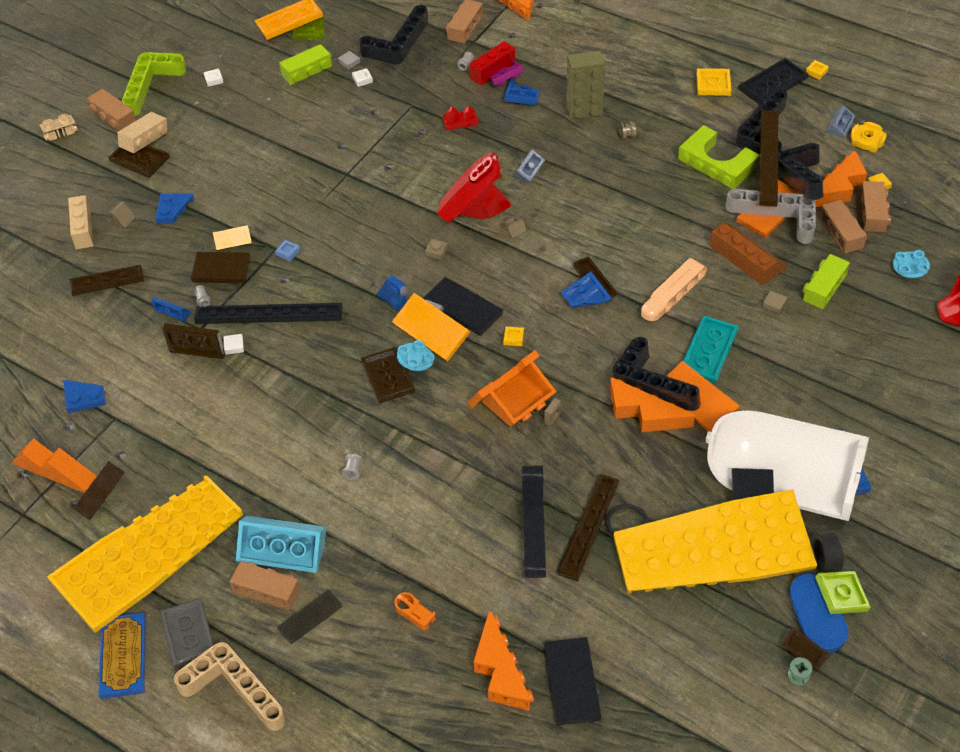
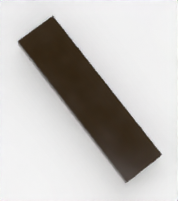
(106, 280)

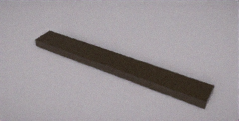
(768, 159)

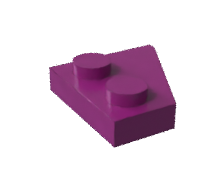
(505, 73)

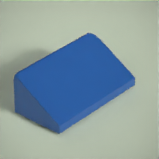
(170, 309)

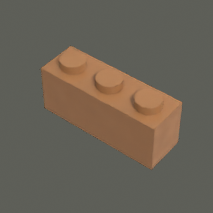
(464, 21)
(111, 110)
(874, 206)
(843, 226)
(265, 585)

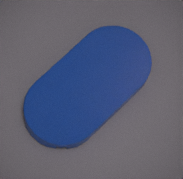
(813, 615)

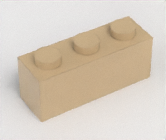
(142, 132)
(80, 222)

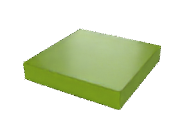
(842, 592)

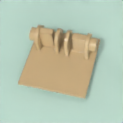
(49, 126)

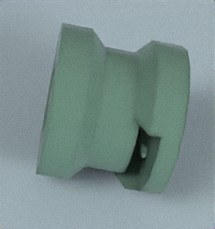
(795, 671)

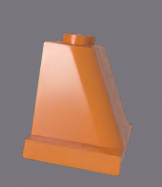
(516, 392)

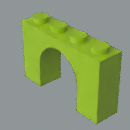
(727, 172)

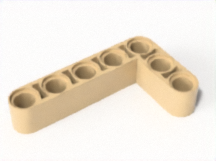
(224, 666)

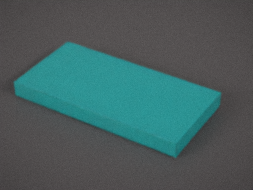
(710, 347)

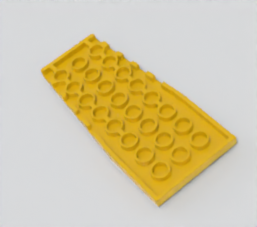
(717, 544)
(142, 556)

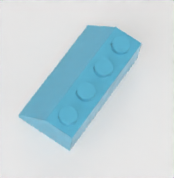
(280, 543)

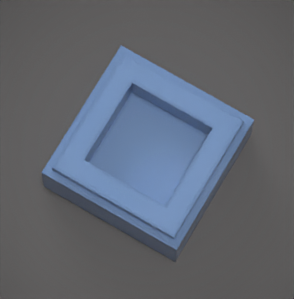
(287, 250)

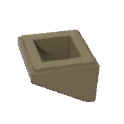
(122, 215)
(514, 226)

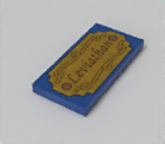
(123, 656)

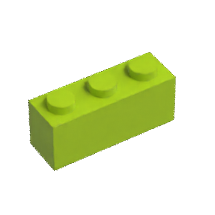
(305, 64)
(825, 281)

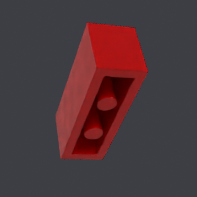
(492, 62)

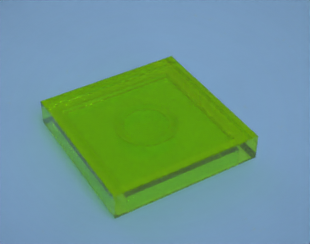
(310, 31)

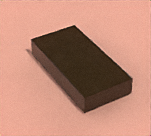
(805, 648)

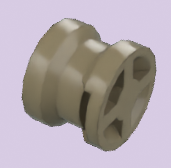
(627, 130)

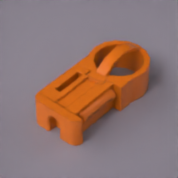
(416, 613)

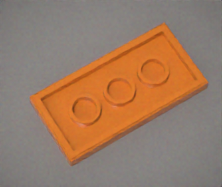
(763, 224)
(713, 401)

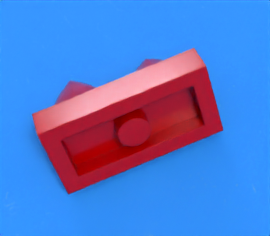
(456, 120)

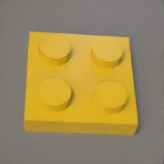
(713, 82)

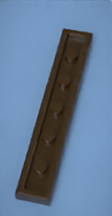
(588, 528)

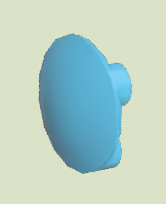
(911, 264)
(415, 356)

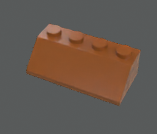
(746, 253)

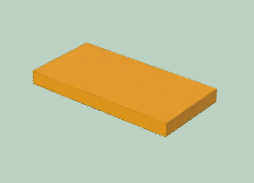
(288, 18)
(431, 326)

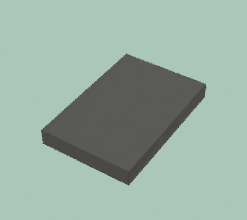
(186, 631)

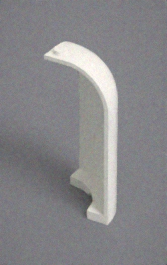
(804, 457)

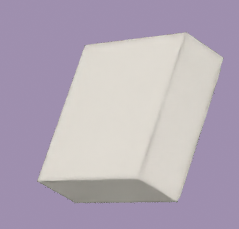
(213, 77)
(362, 77)
(233, 344)

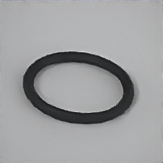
(620, 507)

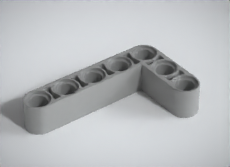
(788, 205)

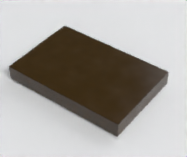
(143, 162)
(221, 267)
(194, 341)
(387, 375)

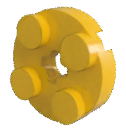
(860, 139)

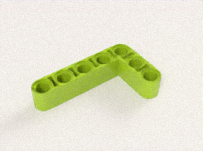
(145, 67)

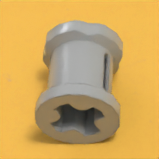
(352, 465)

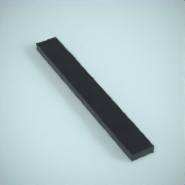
(268, 313)

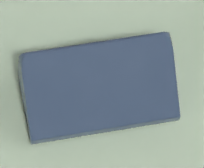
(840, 122)
(528, 167)

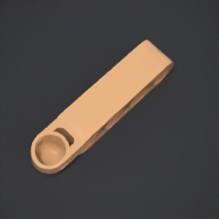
(673, 289)

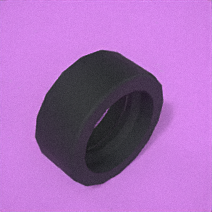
(828, 551)

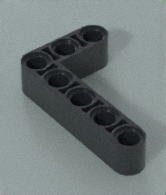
(397, 49)
(749, 132)
(794, 170)
(671, 390)
(533, 521)

